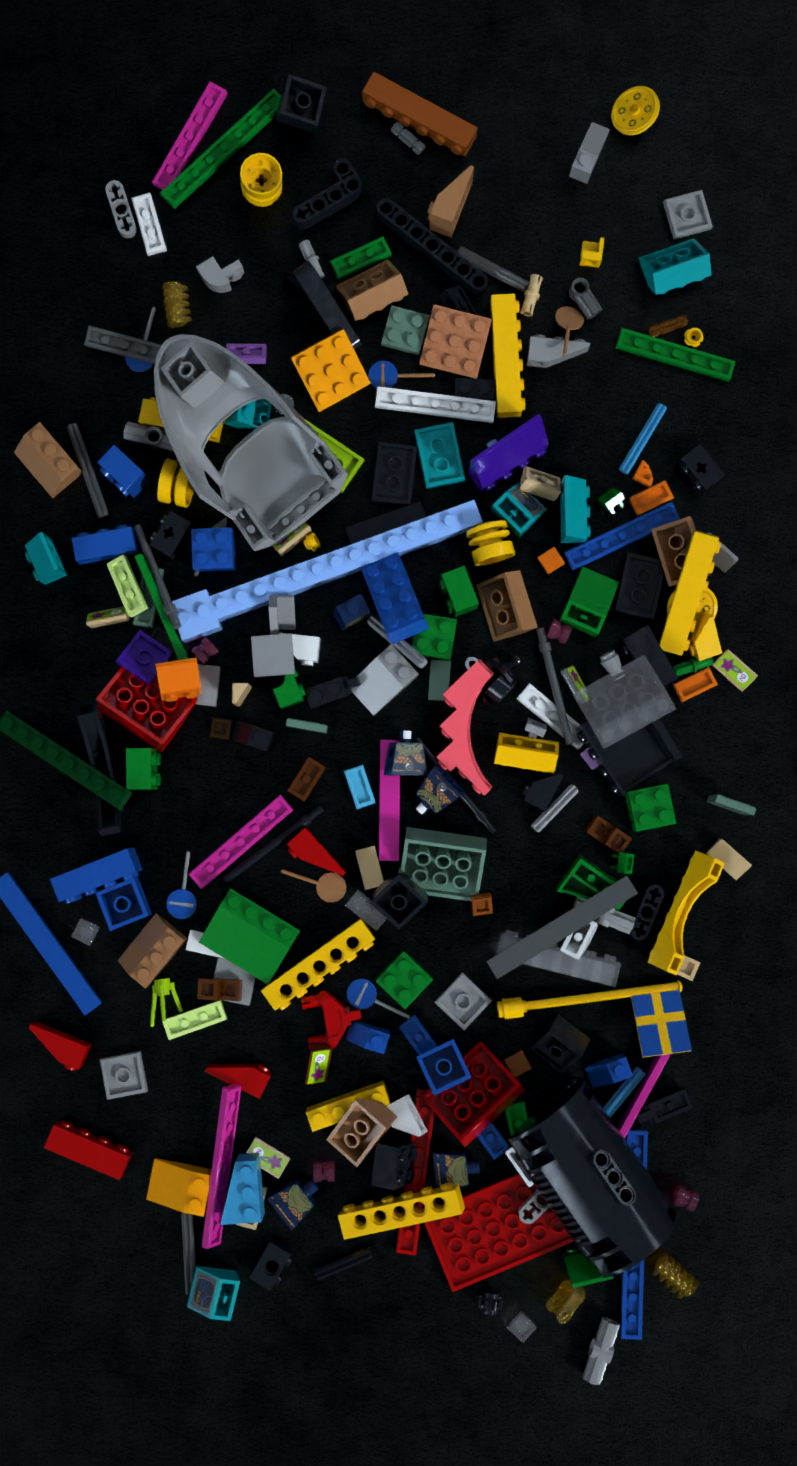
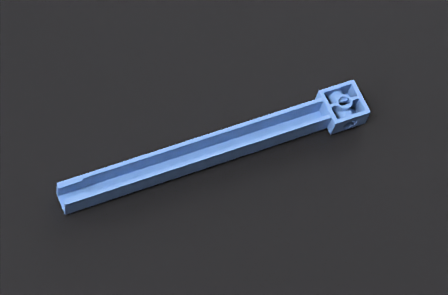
(202, 613)

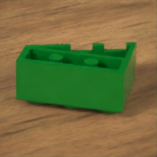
(585, 880)

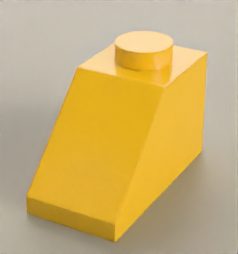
(704, 638)

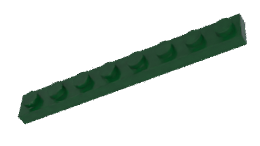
(64, 760)

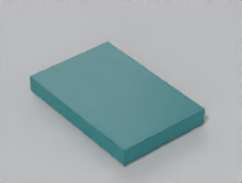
(439, 455)

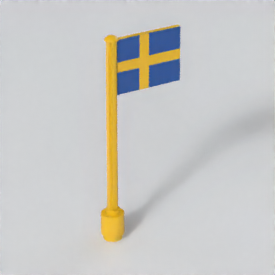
(655, 1007)

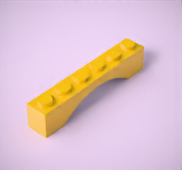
(700, 875)

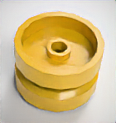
(174, 484)

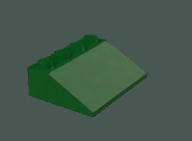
(249, 936)

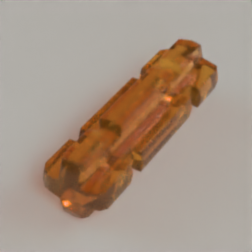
(668, 326)

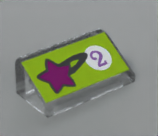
(572, 679)

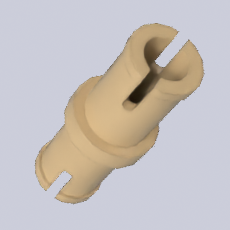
(531, 295)

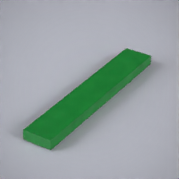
(675, 354)
(172, 633)

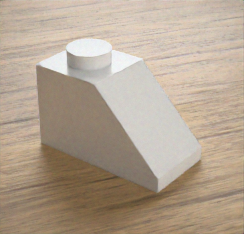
(306, 648)
(579, 940)
(407, 1116)

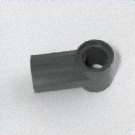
(586, 299)

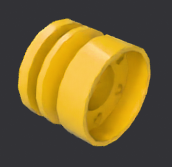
(265, 169)
(489, 539)

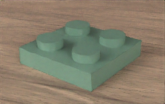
(405, 330)

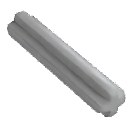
(554, 808)

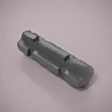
(407, 138)

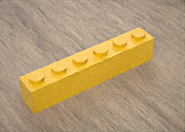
(506, 355)
(688, 592)

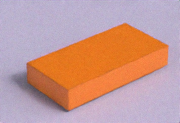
(651, 498)
(694, 684)

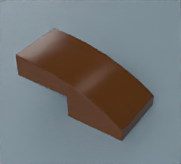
(608, 834)
(219, 989)

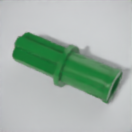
(691, 665)

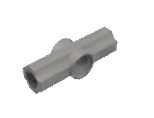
(142, 434)
(613, 919)
(601, 1351)

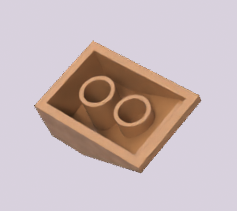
(449, 204)

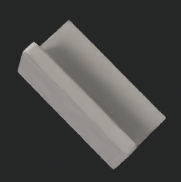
(281, 613)

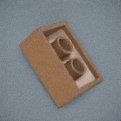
(372, 290)
(47, 460)
(672, 546)
(506, 605)
(151, 950)
(361, 1129)

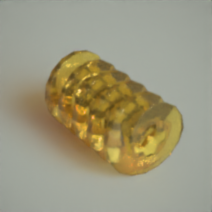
(176, 305)
(675, 1276)

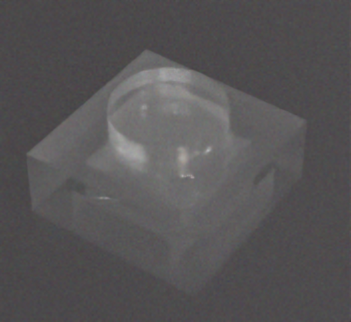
(85, 931)
(522, 1327)

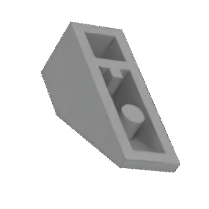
(589, 152)

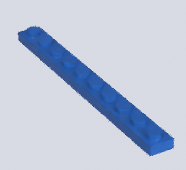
(634, 1277)

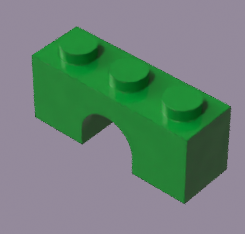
(289, 692)

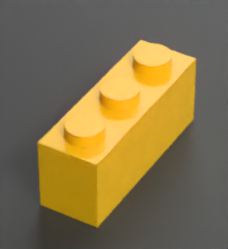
(526, 753)

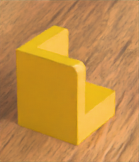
(592, 253)

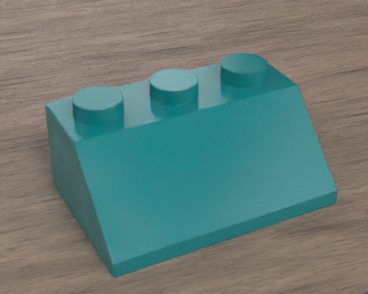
(675, 266)
(574, 510)

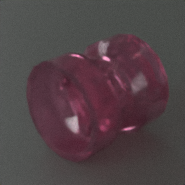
(559, 631)
(204, 650)
(329, 1171)
(685, 1198)

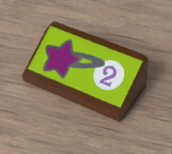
(318, 1064)

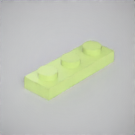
(127, 586)
(194, 1019)

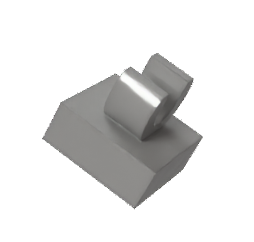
(535, 728)

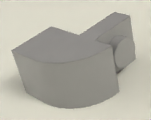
(217, 278)

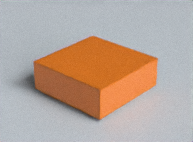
(551, 560)

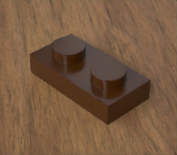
(306, 779)

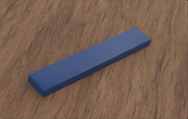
(620, 536)

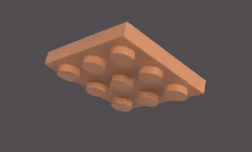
(455, 341)

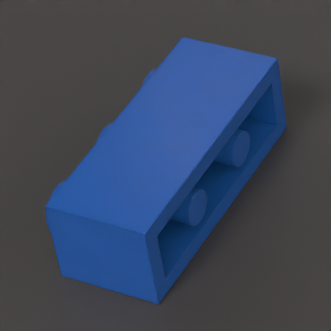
(104, 544)

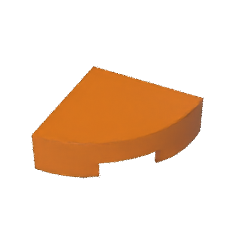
(643, 474)

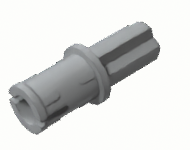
(309, 254)

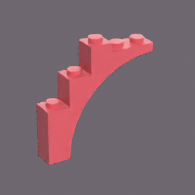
(457, 726)

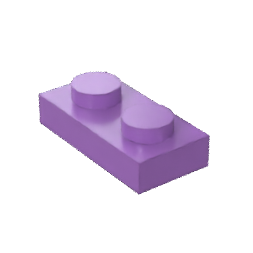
(249, 352)

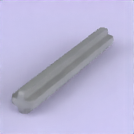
(402, 646)

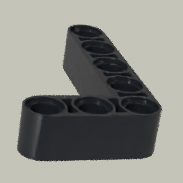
(304, 276)

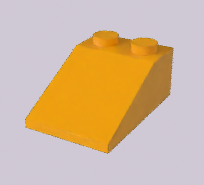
(180, 1186)

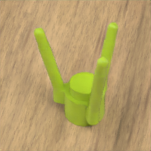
(160, 988)

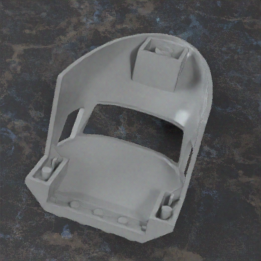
(274, 473)

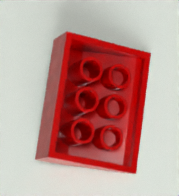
(142, 710)
(478, 1101)

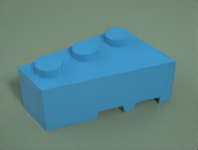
(245, 1192)

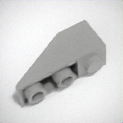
(547, 352)

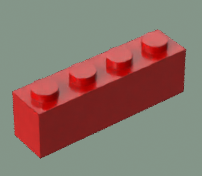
(88, 1149)

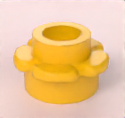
(697, 333)
(311, 542)

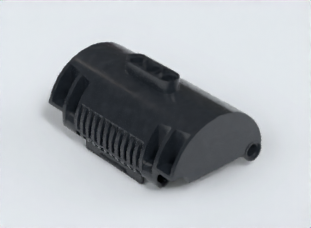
(560, 1157)

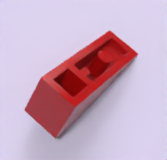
(310, 850)
(64, 1047)
(250, 1076)

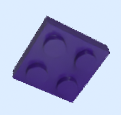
(142, 655)

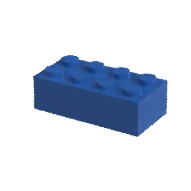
(394, 598)
(99, 873)

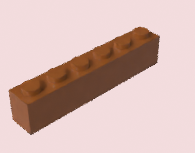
(419, 114)

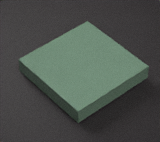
(731, 804)

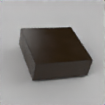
(221, 728)

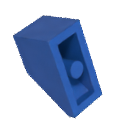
(368, 1036)
(609, 1070)

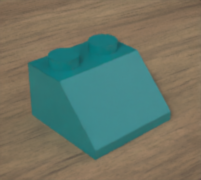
(44, 559)

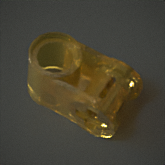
(566, 1301)

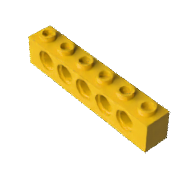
(273, 990)
(353, 1227)

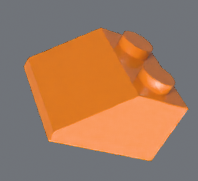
(178, 679)

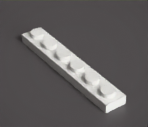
(435, 404)

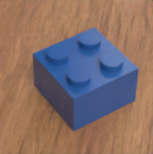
(120, 468)
(213, 549)
(123, 903)
(443, 1067)

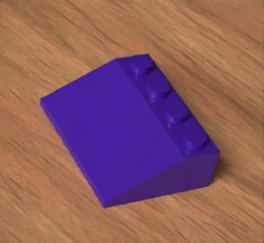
(509, 454)

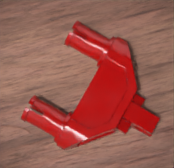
(335, 1014)

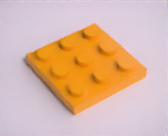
(330, 370)

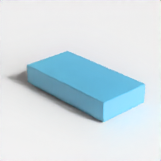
(359, 787)

